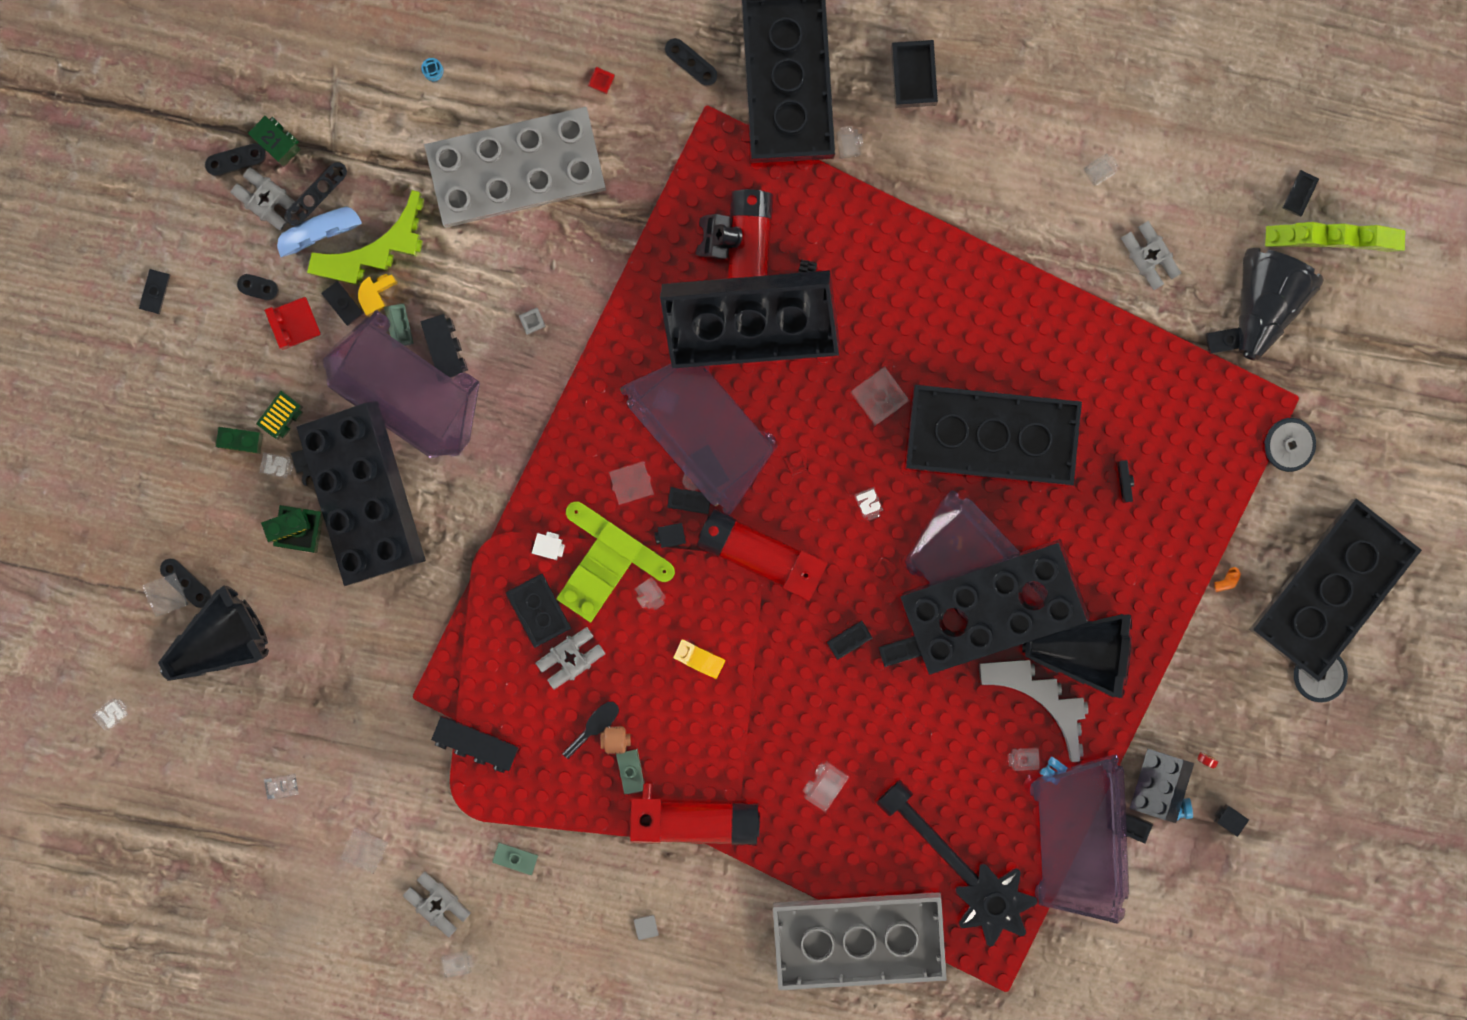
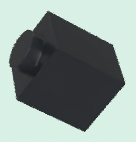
(670, 535)
(1230, 819)

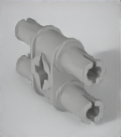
(254, 202)
(1147, 266)
(569, 670)
(424, 906)

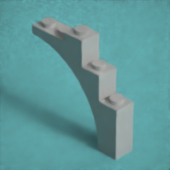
(1045, 691)

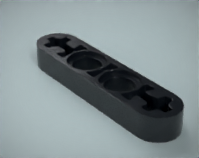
(317, 195)

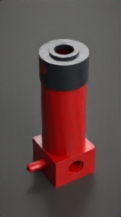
(753, 214)
(761, 554)
(693, 822)

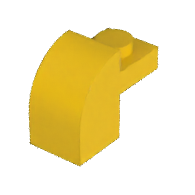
(369, 293)
(699, 659)

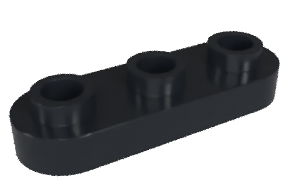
(684, 55)
(245, 159)
(195, 586)

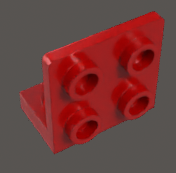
(292, 323)

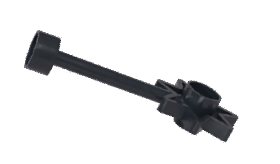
(991, 900)

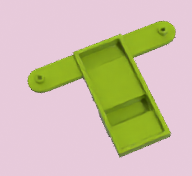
(605, 563)

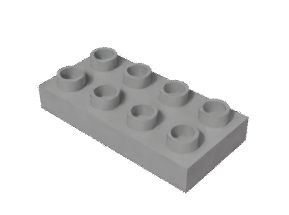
(515, 167)
(859, 941)

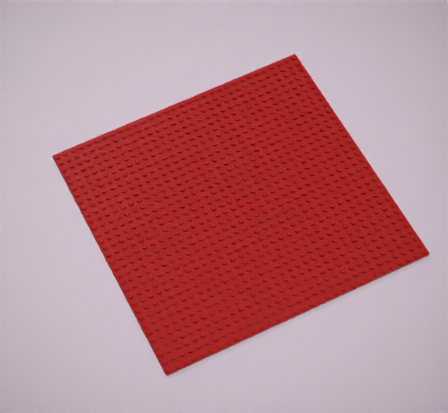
(934, 315)

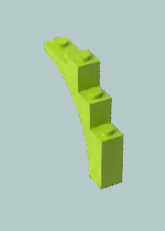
(1336, 235)
(377, 255)

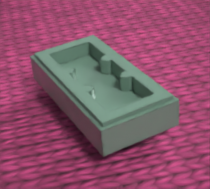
(399, 324)
(630, 771)
(515, 858)

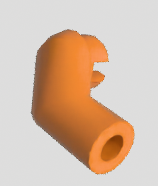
(1230, 580)

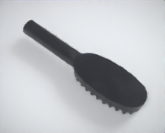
(595, 725)

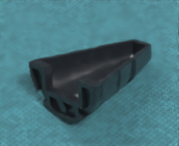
(1272, 297)
(216, 639)
(1089, 653)

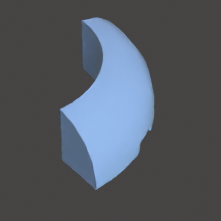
(317, 228)

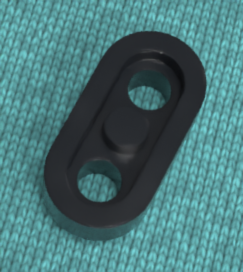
(257, 287)

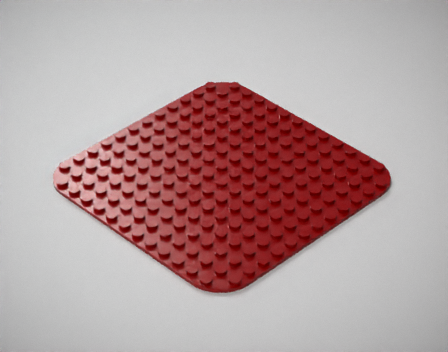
(678, 718)

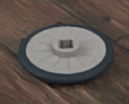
(1277, 446)
(1327, 688)

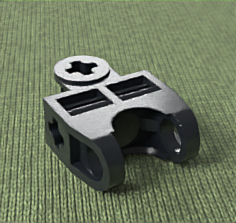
(718, 236)

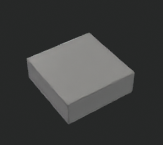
(532, 321)
(646, 927)

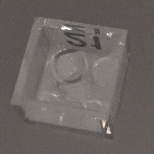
(879, 396)
(825, 785)

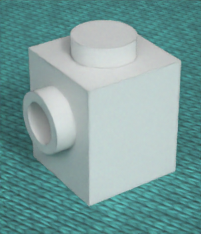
(548, 546)

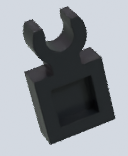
(301, 465)

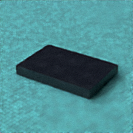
(538, 610)

